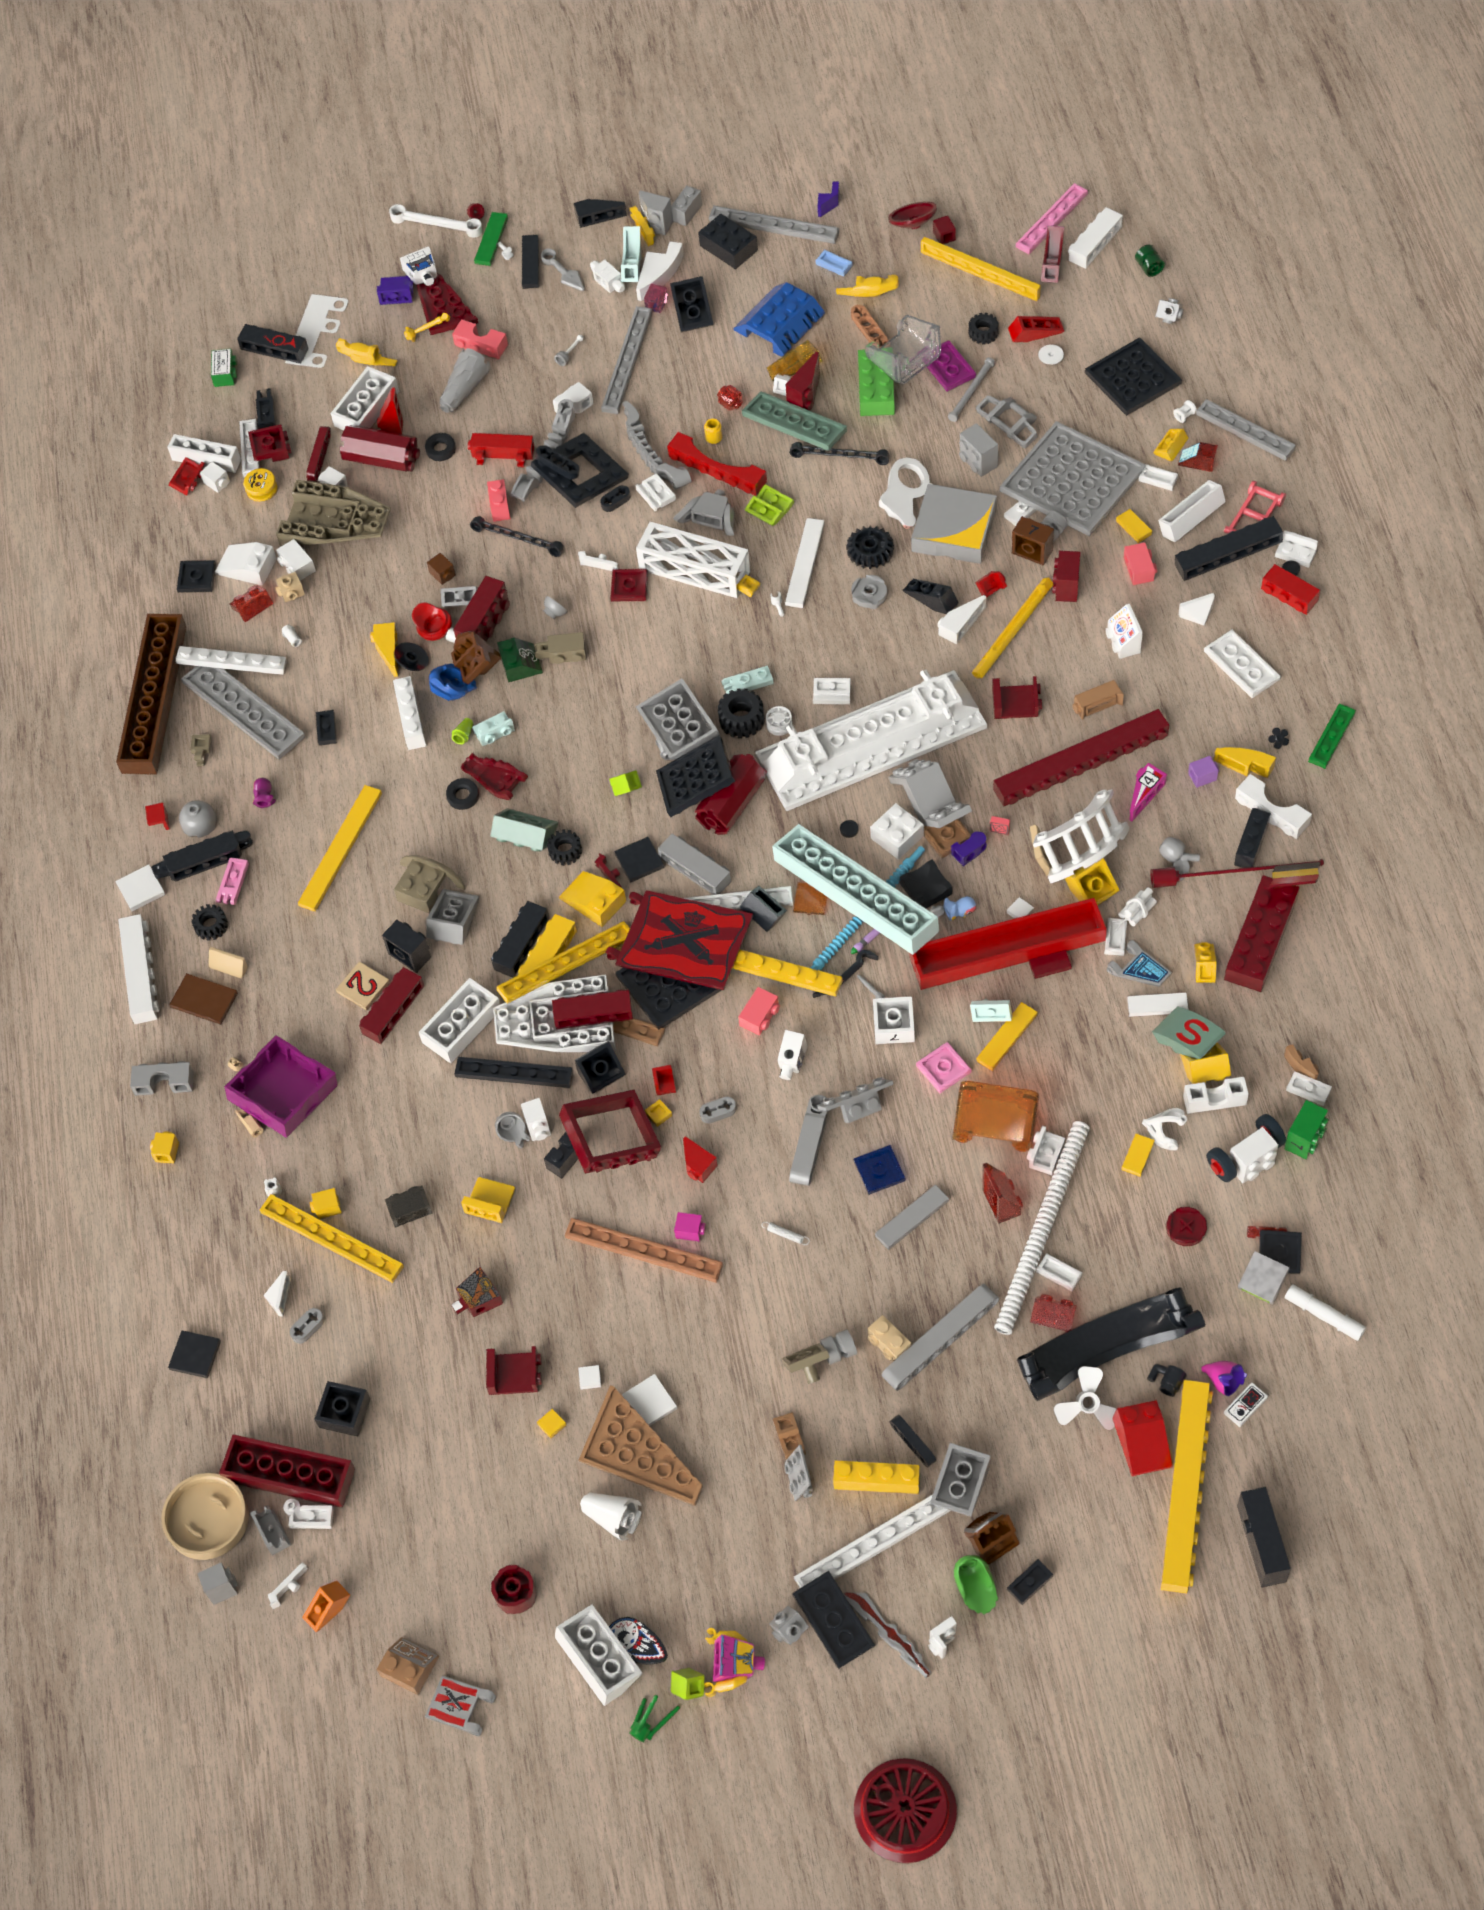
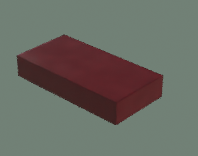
(1050, 964)

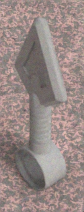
(569, 277)

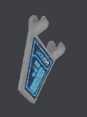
(1141, 968)

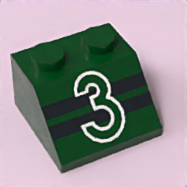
(518, 659)

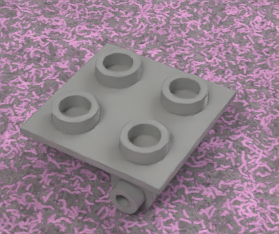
(798, 1474)

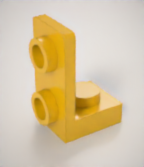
(1205, 963)

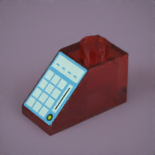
(1199, 456)

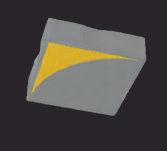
(954, 523)

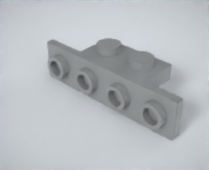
(859, 1102)

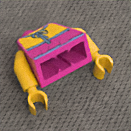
(732, 1661)

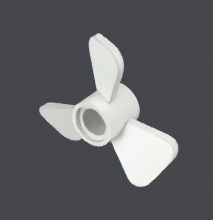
(1089, 1379)

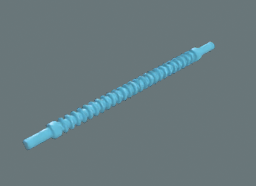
(907, 864)

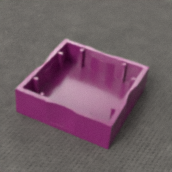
(281, 1086)

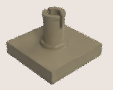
(806, 1360)

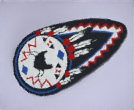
(639, 1641)

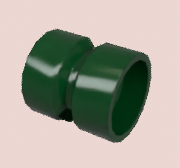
(1149, 260)

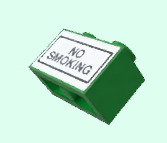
(223, 367)

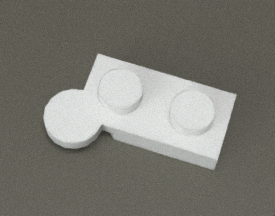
(308, 1515)

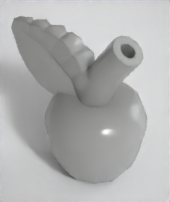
(1173, 851)

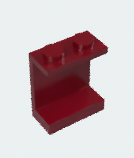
(1016, 700)
(513, 1372)

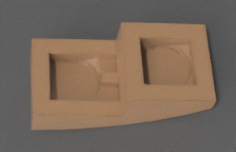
(788, 1434)

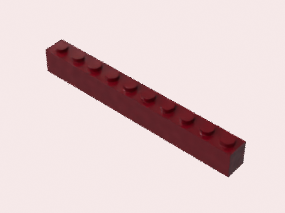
(1081, 757)

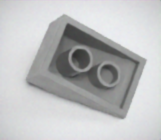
(451, 917)
(961, 1479)

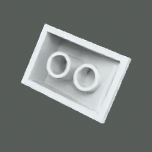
(247, 562)

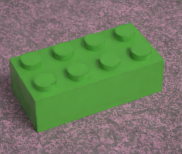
(875, 388)

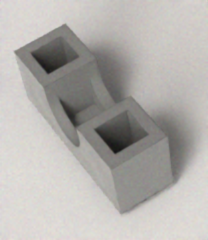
(145, 1077)

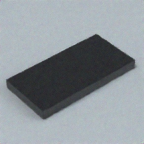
(833, 1620)

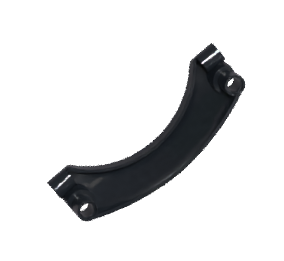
(1125, 1330)

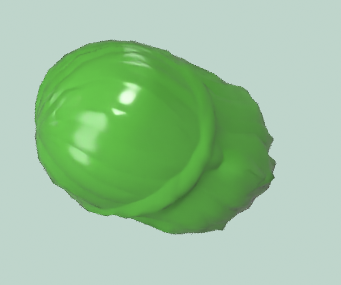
(975, 1583)

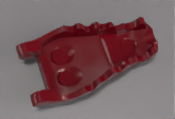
(494, 775)

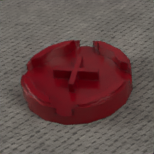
(1186, 1226)

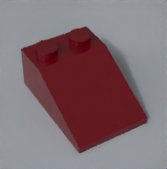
(803, 385)

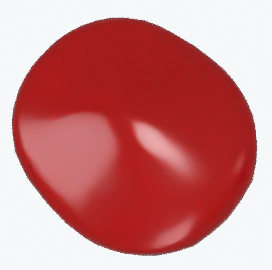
(431, 621)

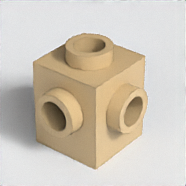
(289, 587)

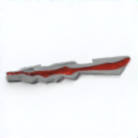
(888, 1632)

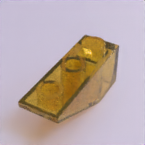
(793, 361)

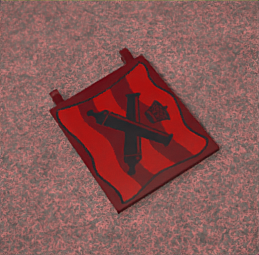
(682, 939)

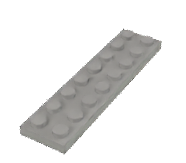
(244, 709)

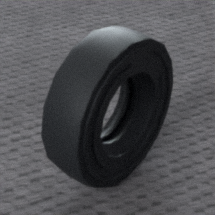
(441, 455)
(462, 783)

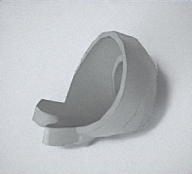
(511, 1128)

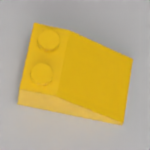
(594, 897)

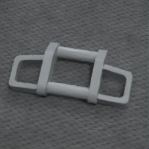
(1008, 403)

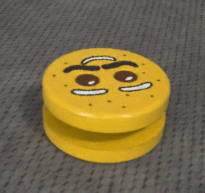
(260, 484)

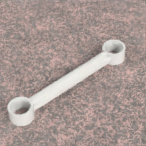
(437, 221)

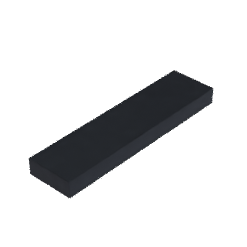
(530, 261)

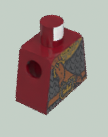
(477, 1294)

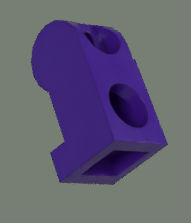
(969, 849)

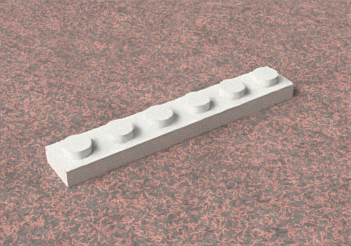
(231, 660)

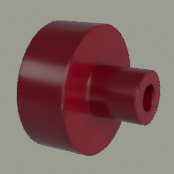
(475, 211)

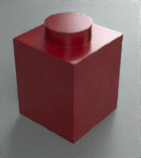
(944, 230)

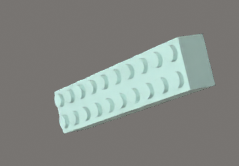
(856, 889)

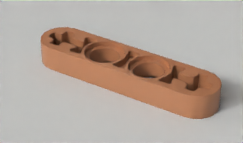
(867, 330)

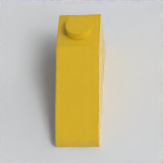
(386, 640)

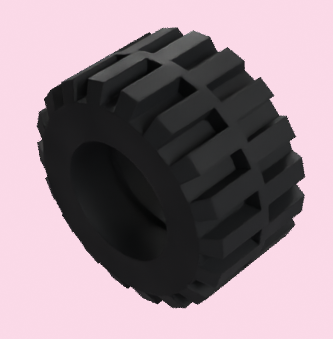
(741, 701)

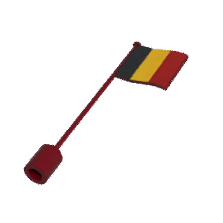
(1282, 874)

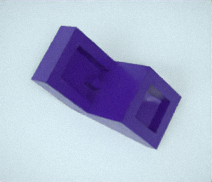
(828, 201)

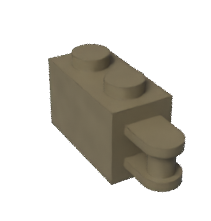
(562, 648)

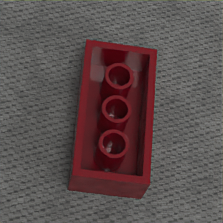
(484, 609)

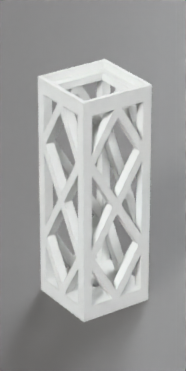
(649, 556)

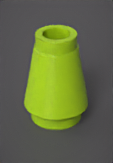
(462, 731)

